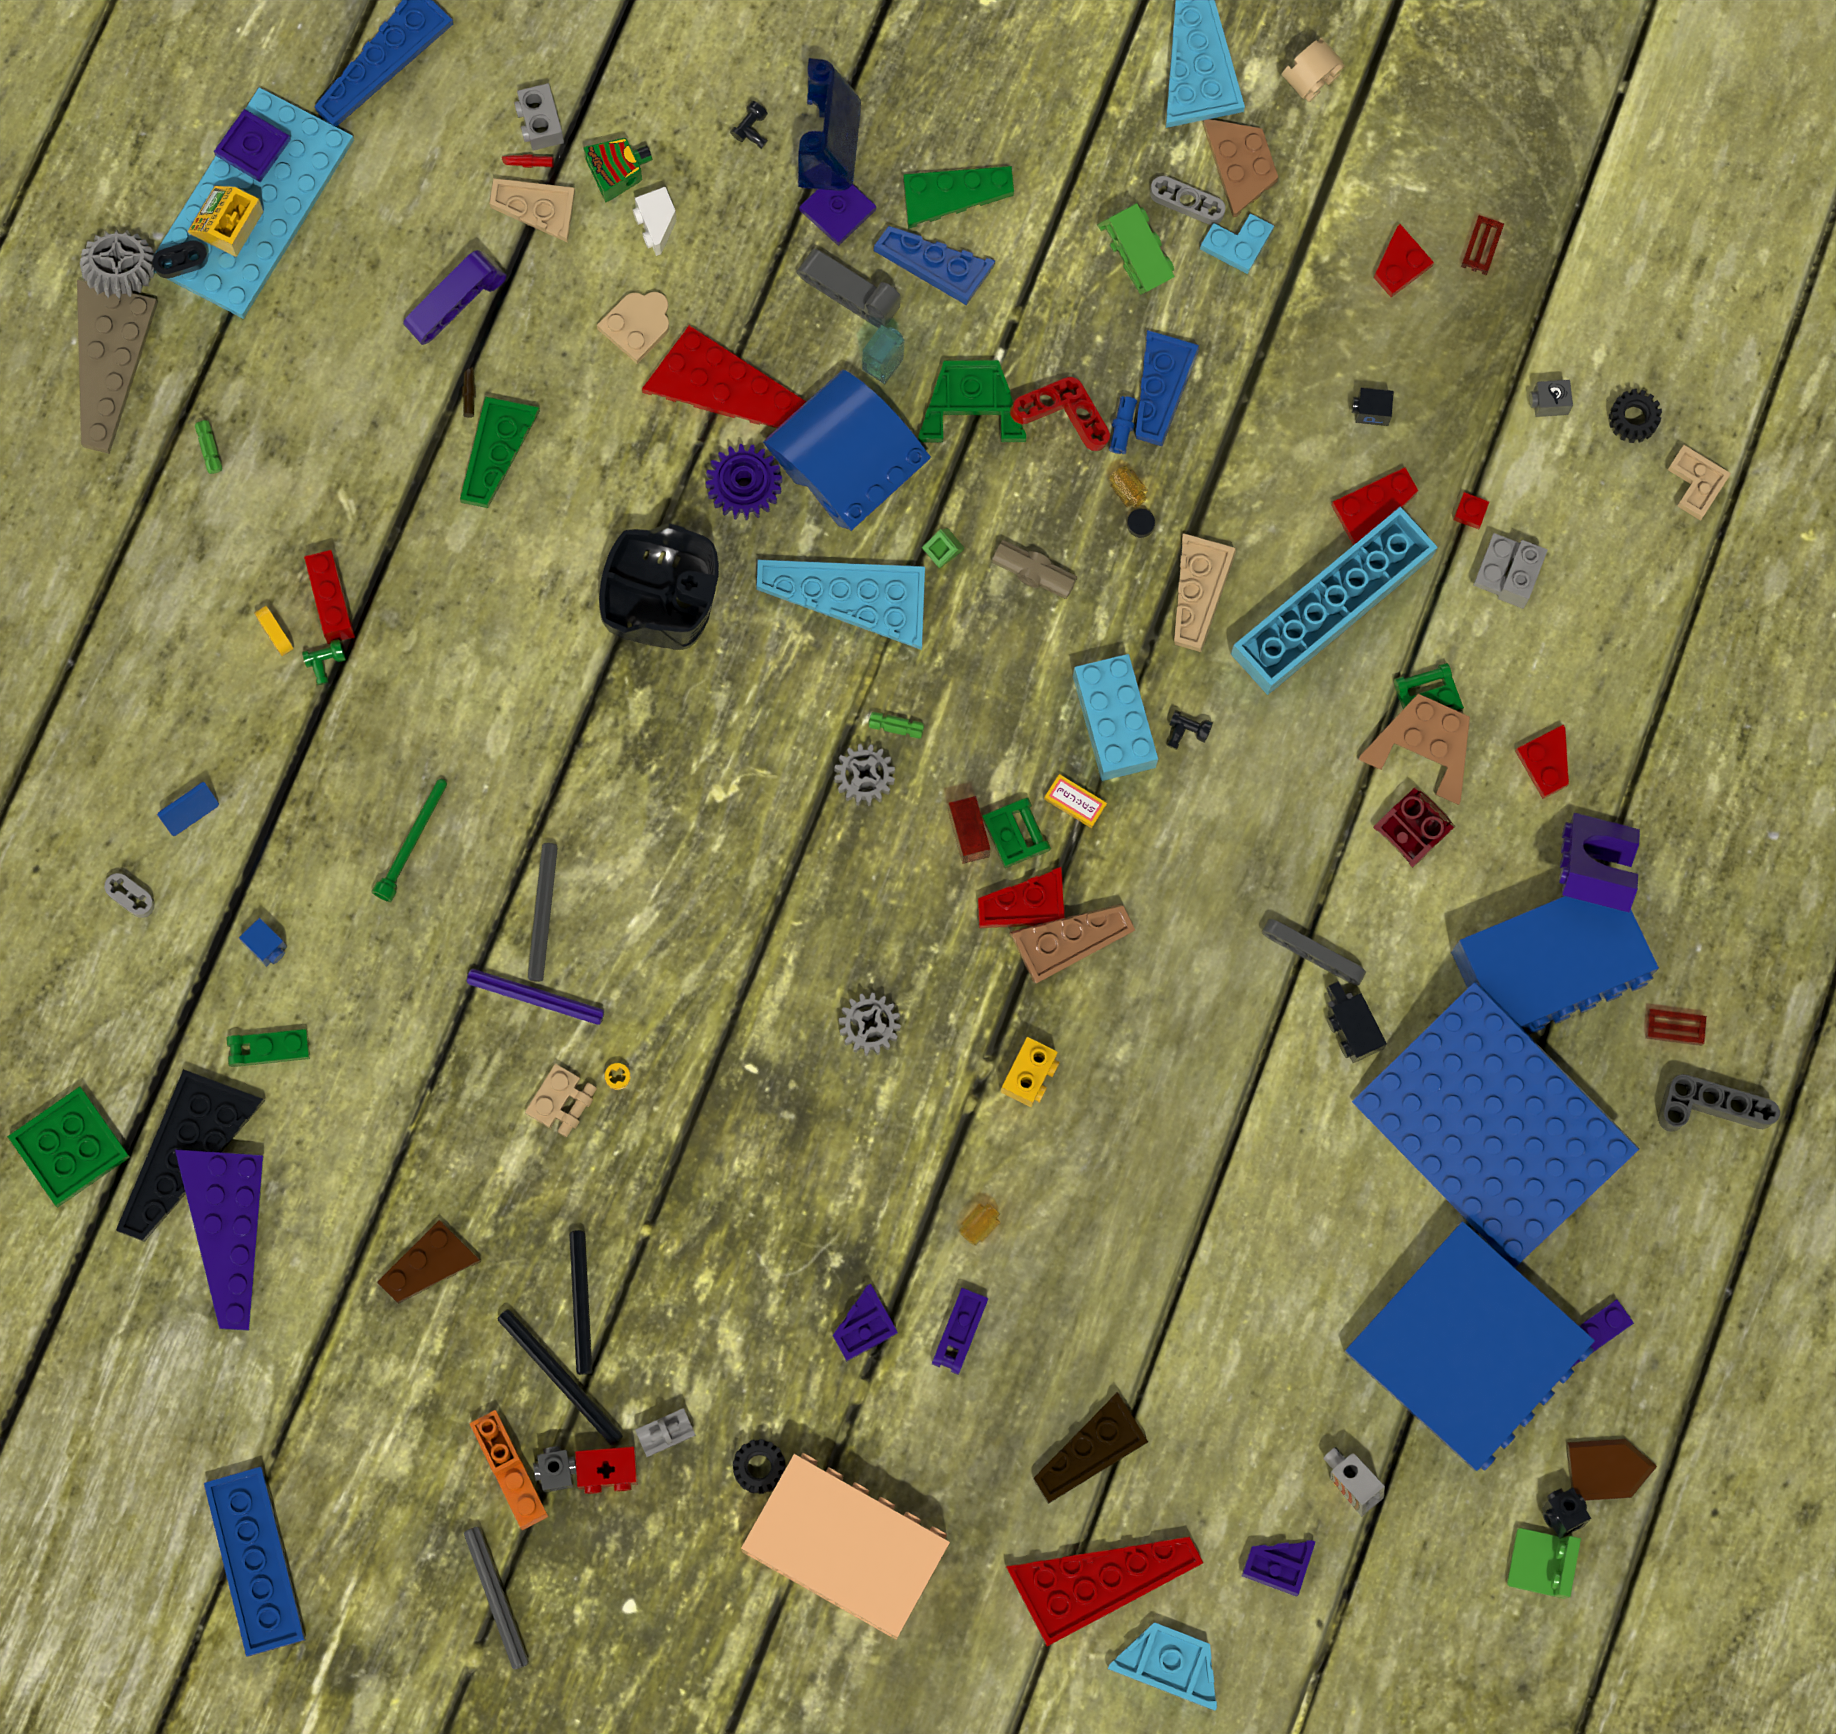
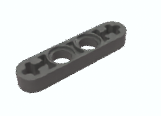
(1313, 952)

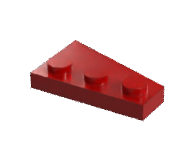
(1024, 904)

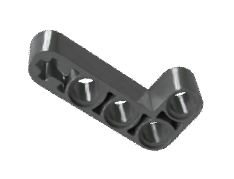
(853, 292)
(1720, 1108)

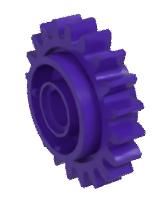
(743, 498)

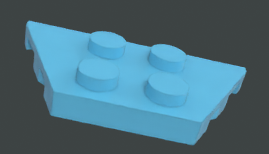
(1171, 1664)

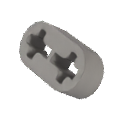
(125, 900)

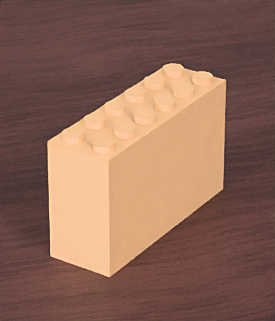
(846, 1545)

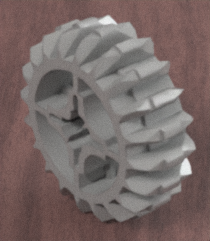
(122, 250)

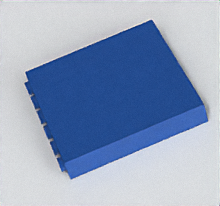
(1470, 1347)

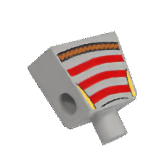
(1361, 1491)

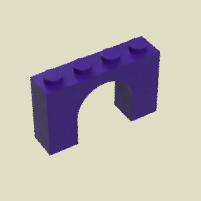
(1589, 880)

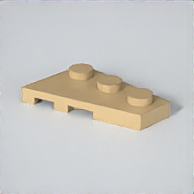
(535, 204)

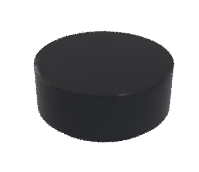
(1141, 523)

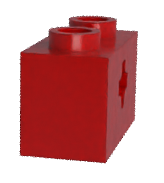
(591, 1461)

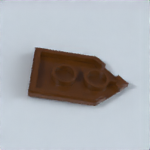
(1607, 1469)

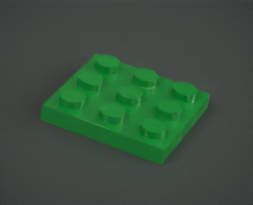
(68, 1146)

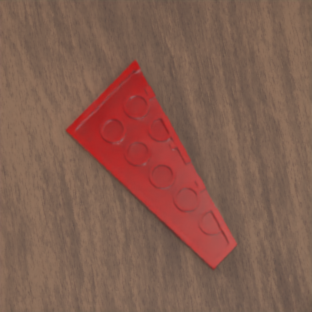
(720, 382)
(1085, 1587)

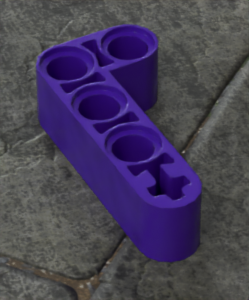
(453, 295)

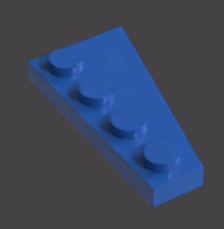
(942, 267)
(1162, 385)

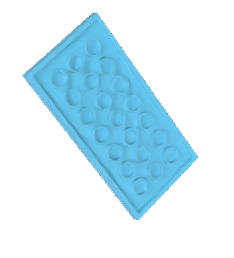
(285, 197)

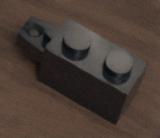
(1354, 1024)

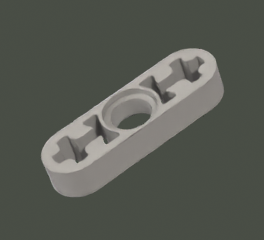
(1183, 189)

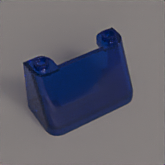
(829, 156)

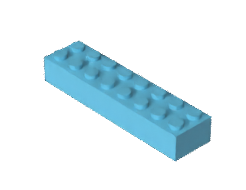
(1333, 600)

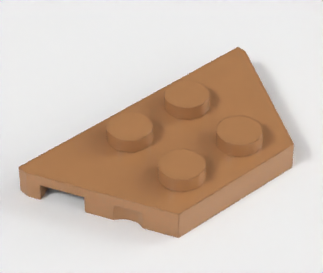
(1241, 161)

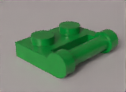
(1445, 695)
(1007, 835)

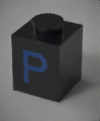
(1373, 406)

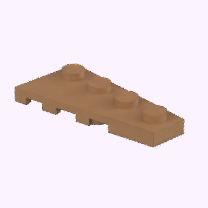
(1063, 942)

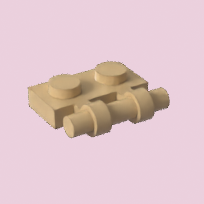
(553, 1096)

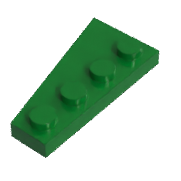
(945, 192)
(497, 441)

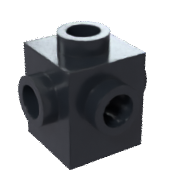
(1565, 1512)

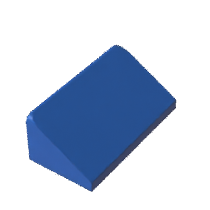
(188, 809)

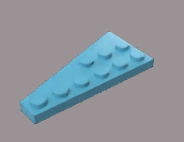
(1201, 66)
(864, 595)

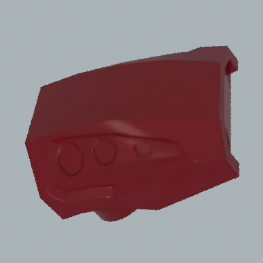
(1415, 826)

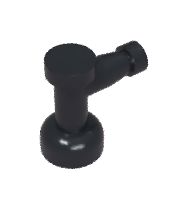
(744, 130)
(1182, 723)

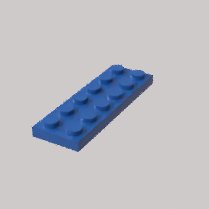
(254, 1561)

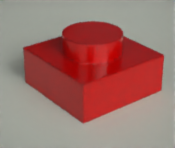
(1471, 510)

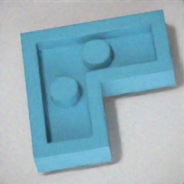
(1238, 249)

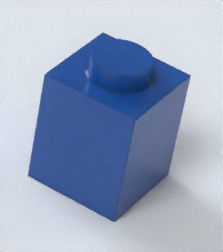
(263, 943)

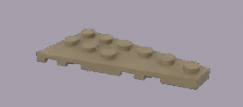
(109, 352)

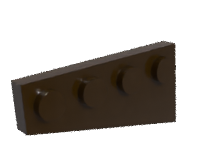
(1099, 1444)

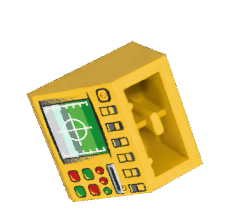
(227, 219)

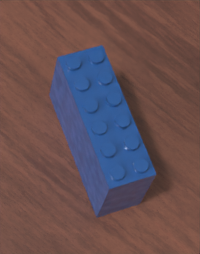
(1557, 960)

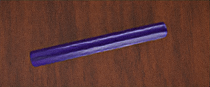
(535, 996)

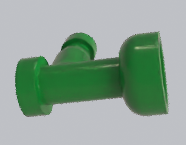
(316, 658)

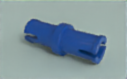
(1123, 425)

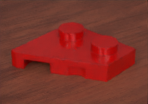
(1401, 262)

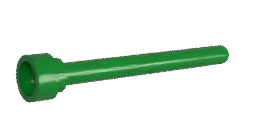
(386, 887)

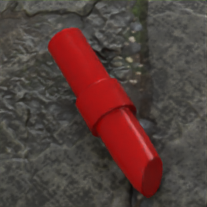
(528, 160)

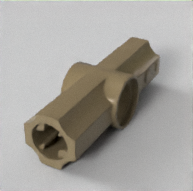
(1034, 569)

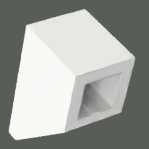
(657, 216)

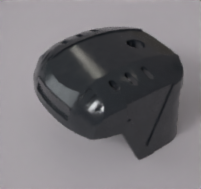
(648, 592)

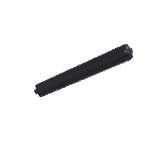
(580, 1302)

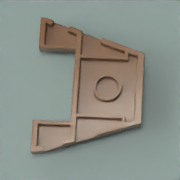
(1430, 732)

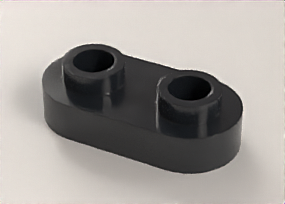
(180, 258)

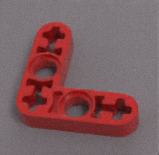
(1068, 402)

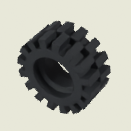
(1640, 401)
(741, 1461)

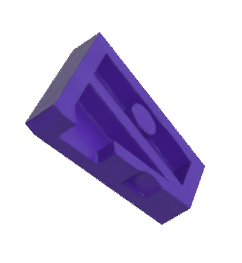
(864, 1326)
(1279, 1565)

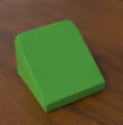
(943, 547)

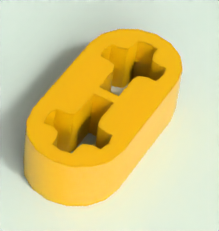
(273, 630)

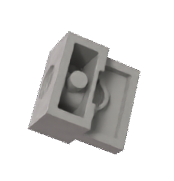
(1525, 567)

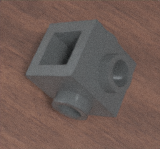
(558, 1480)

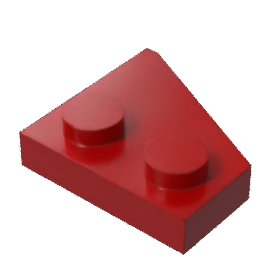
(1546, 761)

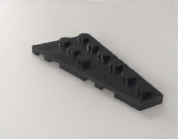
(198, 1118)

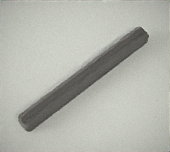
(542, 912)
(496, 1598)

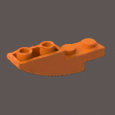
(509, 1470)

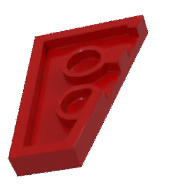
(1373, 503)

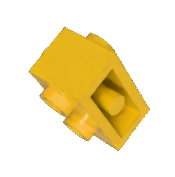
(1029, 1072)

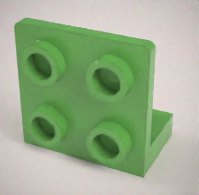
(1543, 1563)

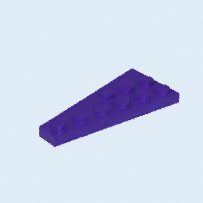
(225, 1213)

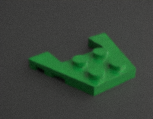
(970, 389)

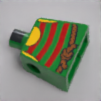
(616, 166)

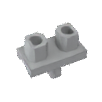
(665, 1432)

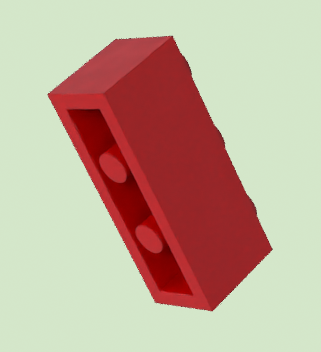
(329, 596)

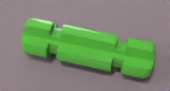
(208, 447)
(896, 725)

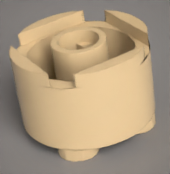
(1314, 68)

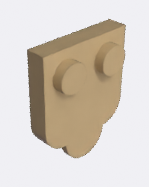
(637, 324)

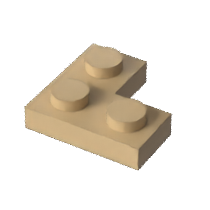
(1705, 481)

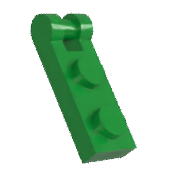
(269, 1047)

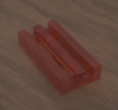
(1476, 265)
(1651, 1025)

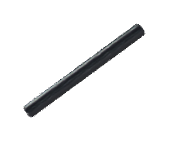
(560, 1377)

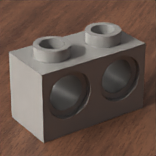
(543, 116)

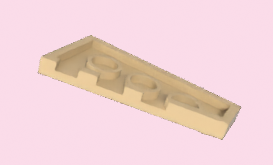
(1201, 584)

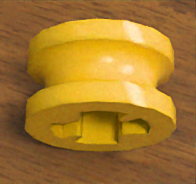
(616, 1067)

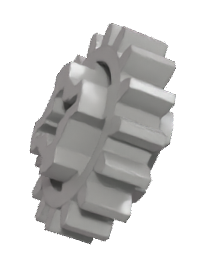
(873, 782)
(881, 1031)

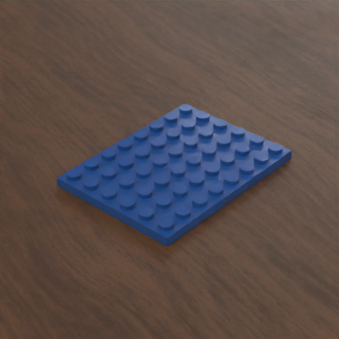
(1495, 1125)

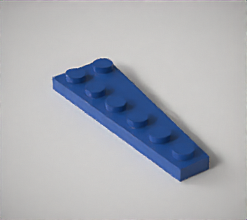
(396, 44)

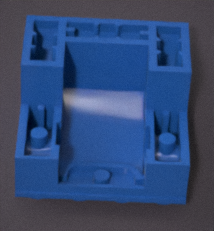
(847, 449)

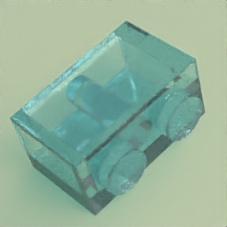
(883, 353)

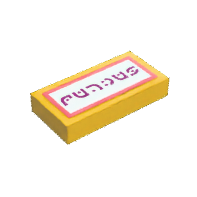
(1075, 801)

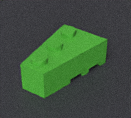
(1138, 248)

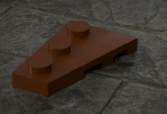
(429, 1261)

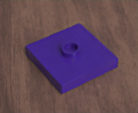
(252, 145)
(838, 211)

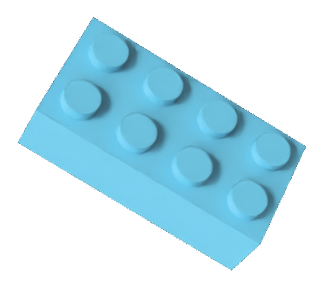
(1115, 717)

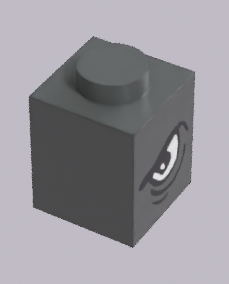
(1551, 398)

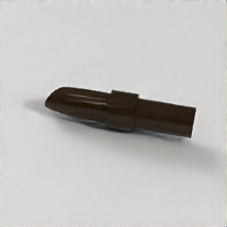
(469, 393)

